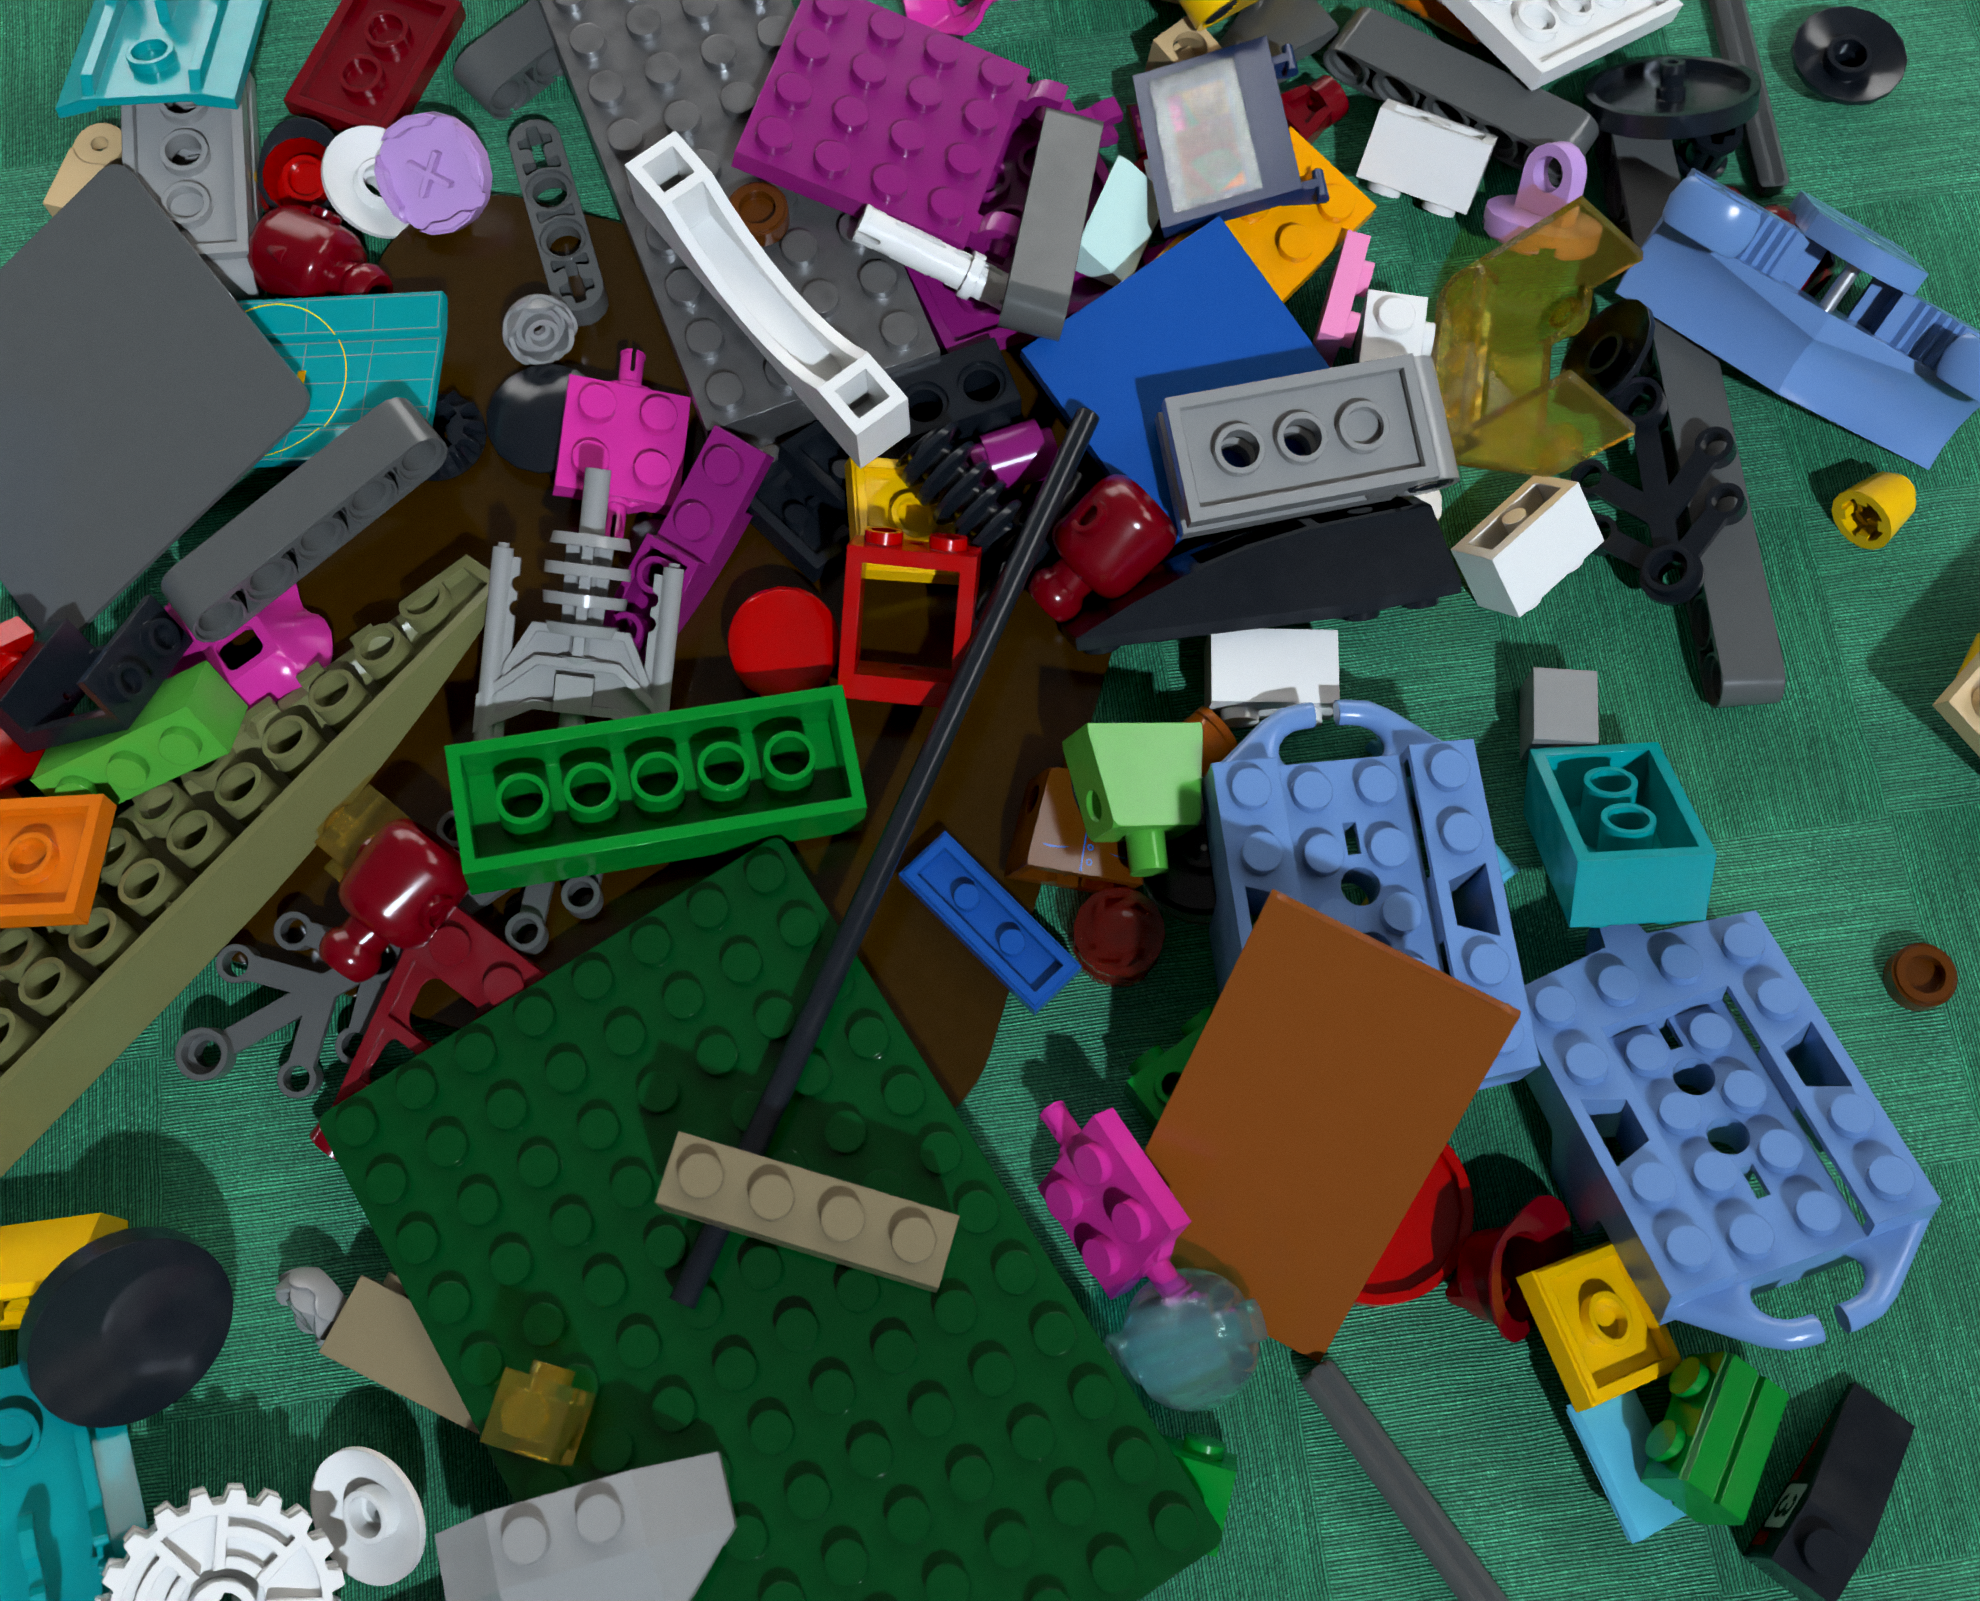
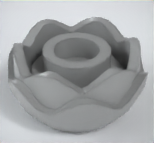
(549, 342)
(312, 1299)

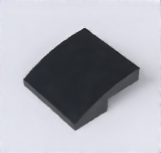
(805, 502)

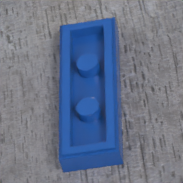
(990, 923)

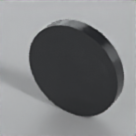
(1672, 97)
(124, 1327)

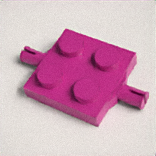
(626, 431)
(1111, 1201)

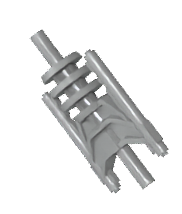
(576, 661)

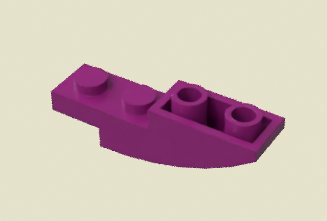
(696, 532)

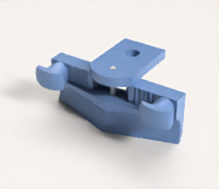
(1734, 286)

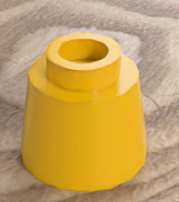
(1874, 509)

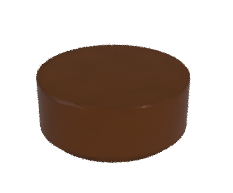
(762, 211)
(1920, 977)

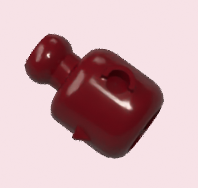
(311, 255)
(1103, 546)
(396, 895)

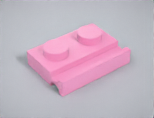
(1349, 279)

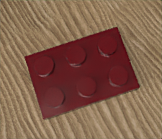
(374, 61)

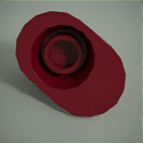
(1497, 1255)

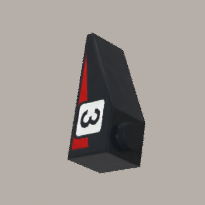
(1833, 1499)

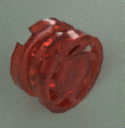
(1118, 936)

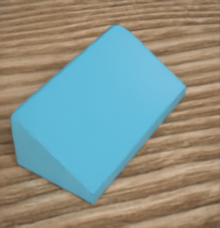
(1615, 1444)

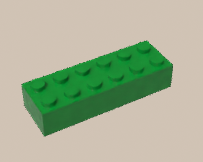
(654, 788)

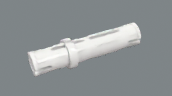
(932, 257)

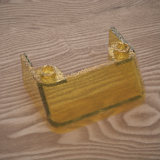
(1498, 340)

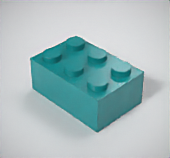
(1618, 835)

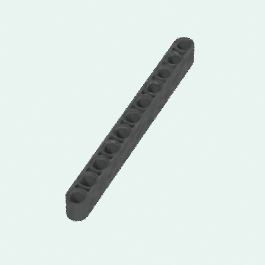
(1733, 609)

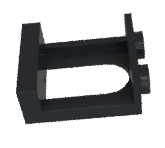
(67, 666)

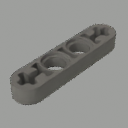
(558, 221)

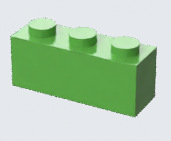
(179, 729)

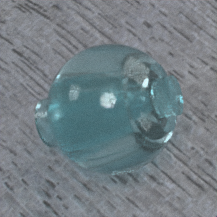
(1190, 1341)

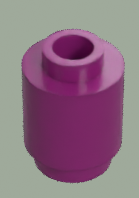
(1016, 454)

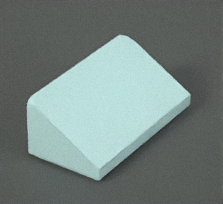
(1118, 225)

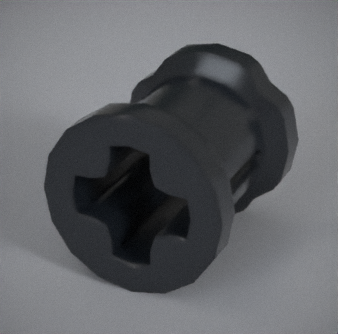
(1713, 147)

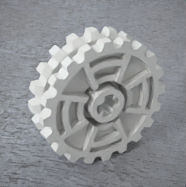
(225, 1547)

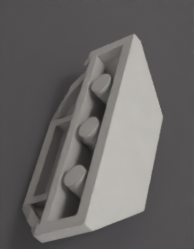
(603, 1540)

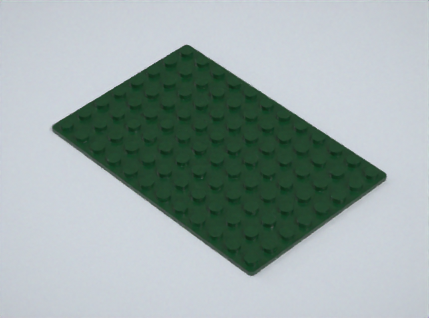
(859, 1420)

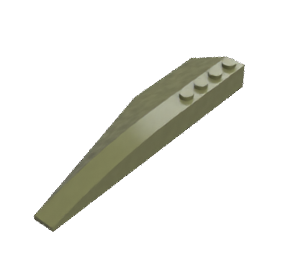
(211, 851)

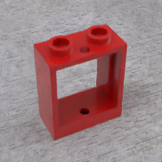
(898, 681)

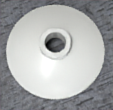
(346, 170)
(368, 1515)

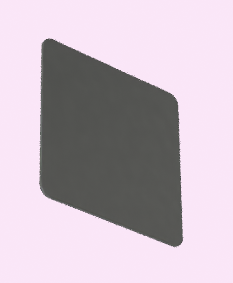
(121, 399)

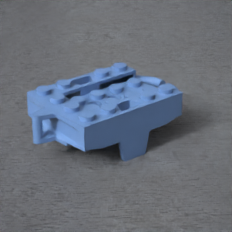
(1288, 834)
(1677, 1204)

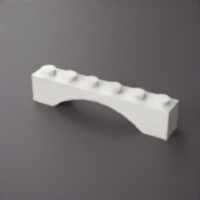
(820, 365)

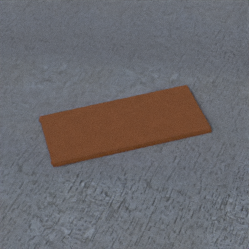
(1317, 1113)

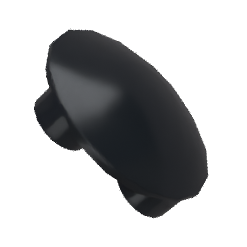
(528, 416)

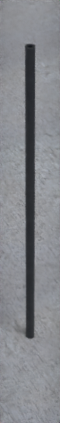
(895, 836)

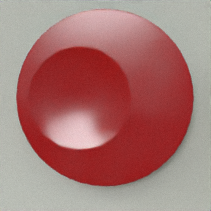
(1427, 1239)

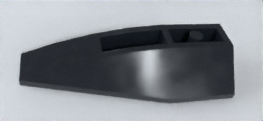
(1281, 575)

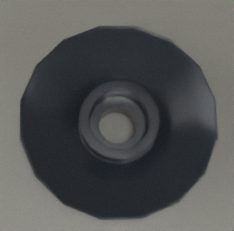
(1848, 55)
(1612, 347)

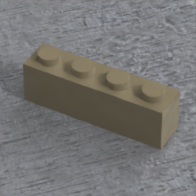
(807, 1212)
(388, 1344)

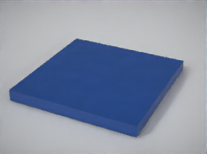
(1169, 330)

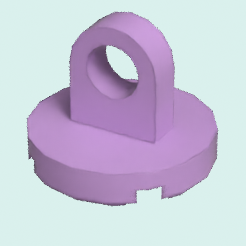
(433, 172)
(1536, 197)

